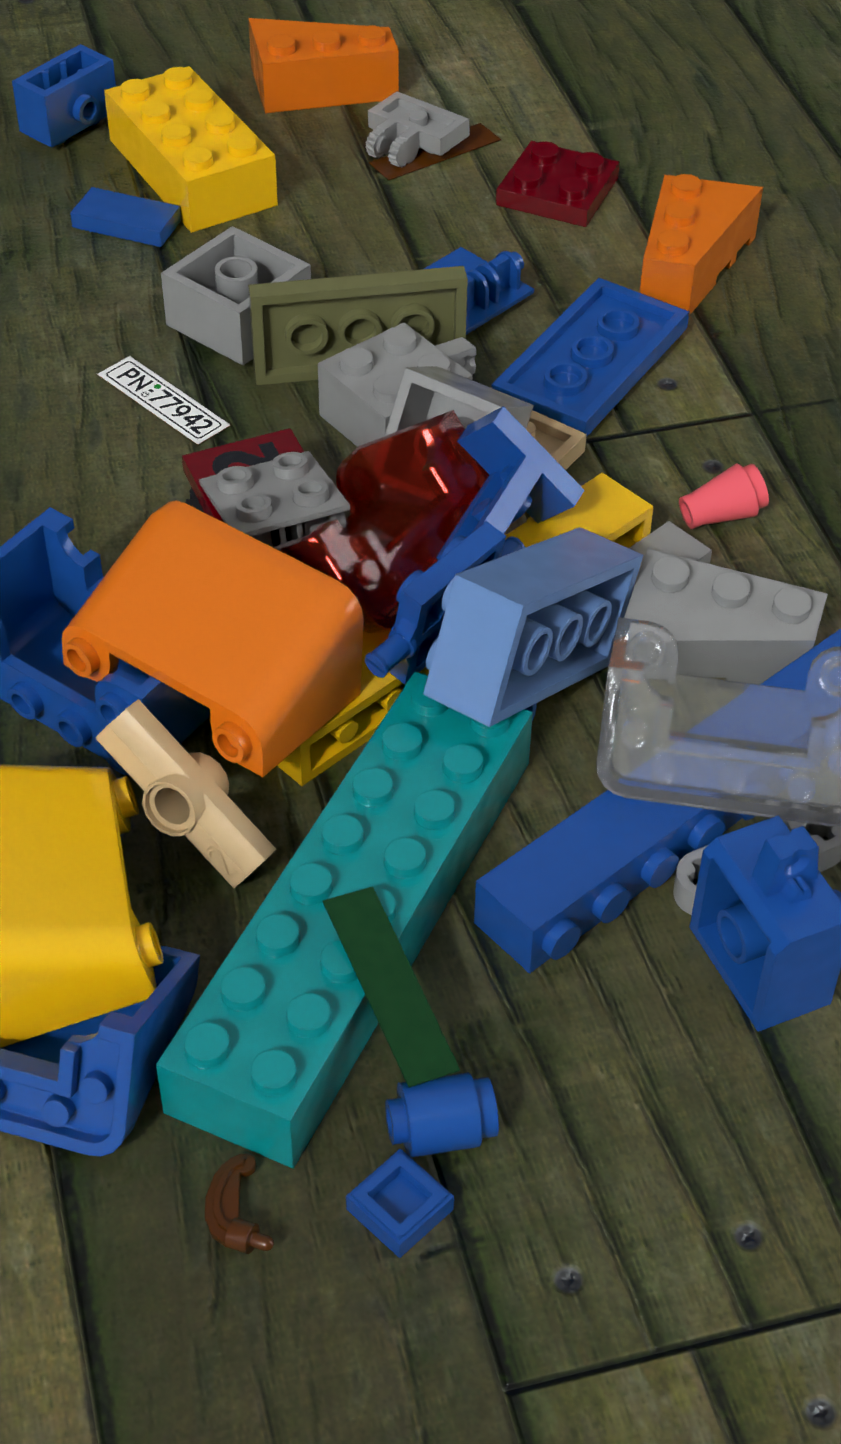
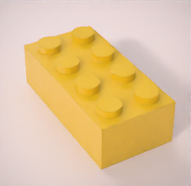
(191, 148)

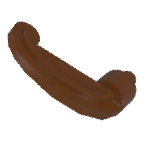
(223, 1208)

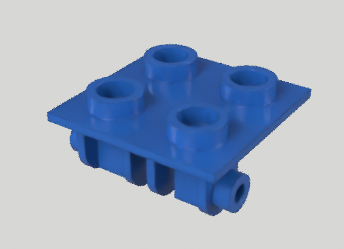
(491, 284)

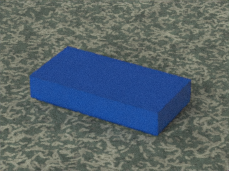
(126, 216)

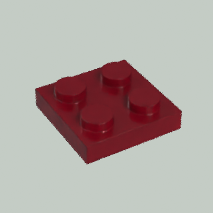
(558, 183)

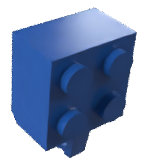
(769, 921)

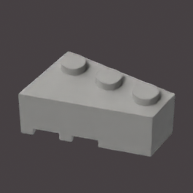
(726, 618)

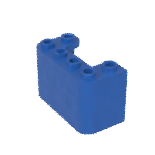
(40, 593)

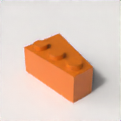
(321, 64)
(695, 236)

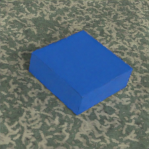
(399, 1203)

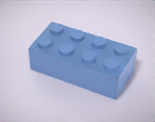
(529, 624)

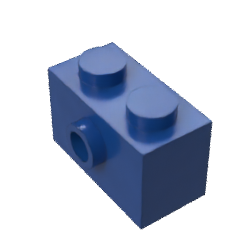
(63, 95)

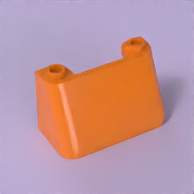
(227, 626)

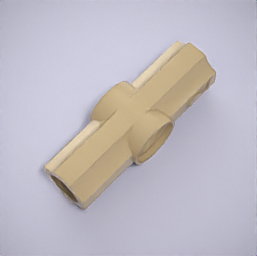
(185, 793)

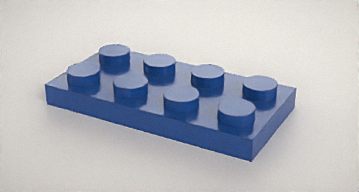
(593, 354)

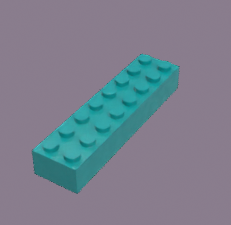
(286, 1005)

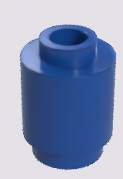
(442, 1114)

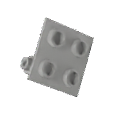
(276, 495)

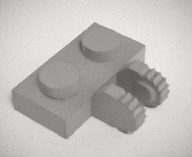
(406, 124)

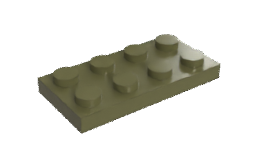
(317, 318)

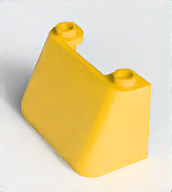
(65, 900)

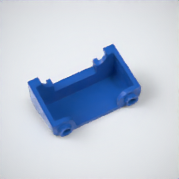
(93, 1077)

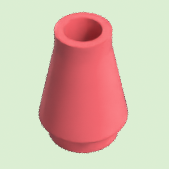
(727, 497)

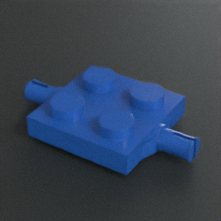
(420, 602)

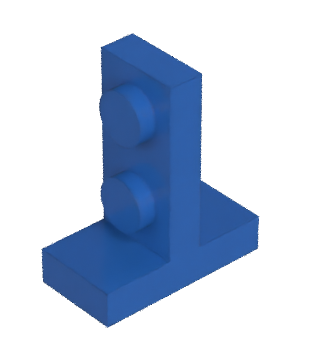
(519, 479)

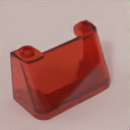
(403, 507)

